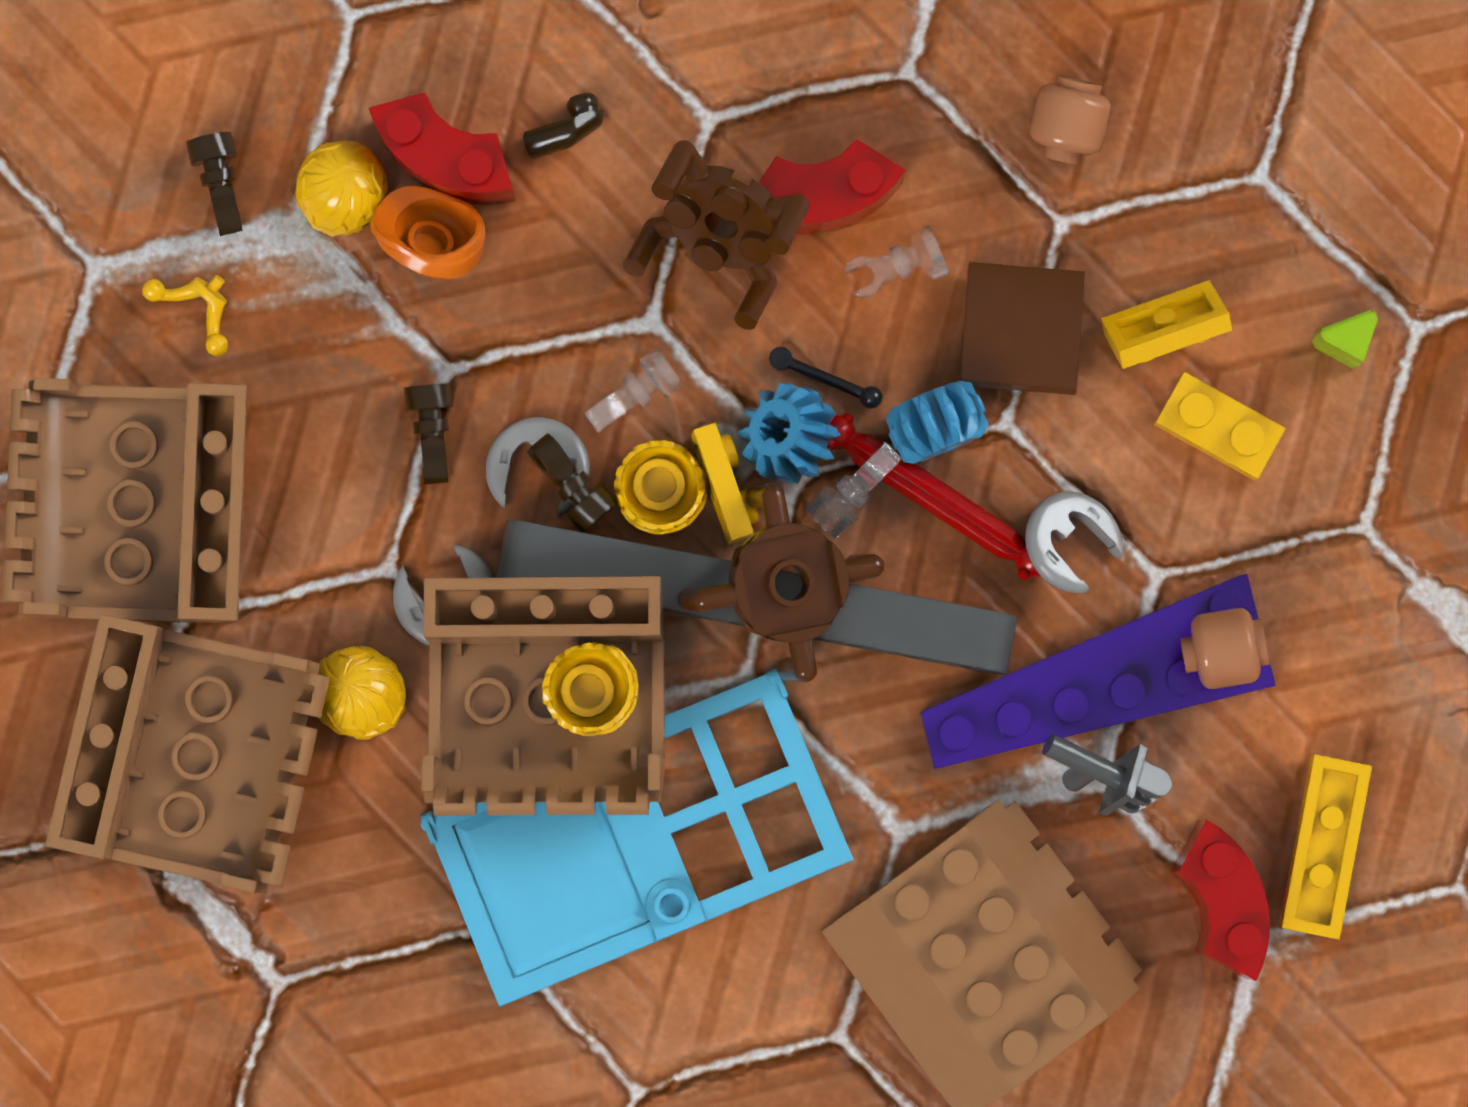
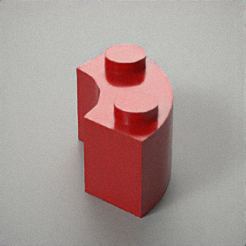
(442, 155)
(837, 189)
(1228, 898)

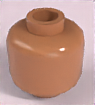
(1070, 119)
(1225, 648)

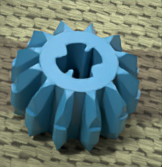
(937, 422)
(789, 433)

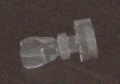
(922, 253)
(656, 376)
(835, 508)

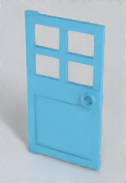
(587, 889)

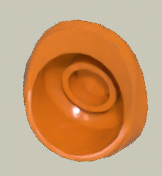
(429, 232)

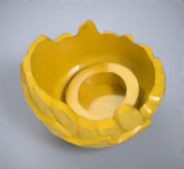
(340, 187)
(660, 487)
(590, 689)
(363, 692)

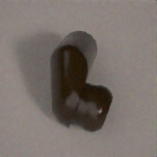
(566, 132)

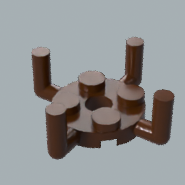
(693, 212)
(754, 591)

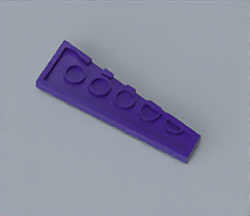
(1089, 686)

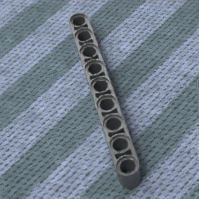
(868, 621)

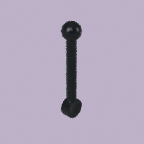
(781, 360)

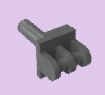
(1128, 780)

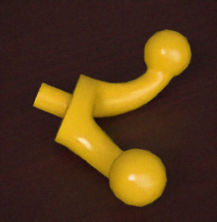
(216, 343)

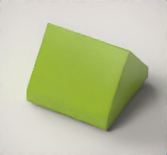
(1347, 339)

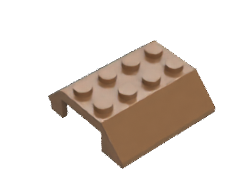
(126, 501)
(486, 704)
(187, 755)
(985, 958)

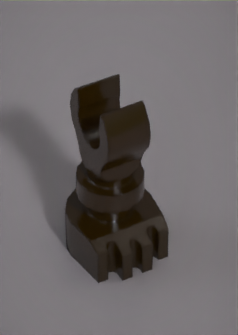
(212, 153)
(428, 402)
(558, 467)

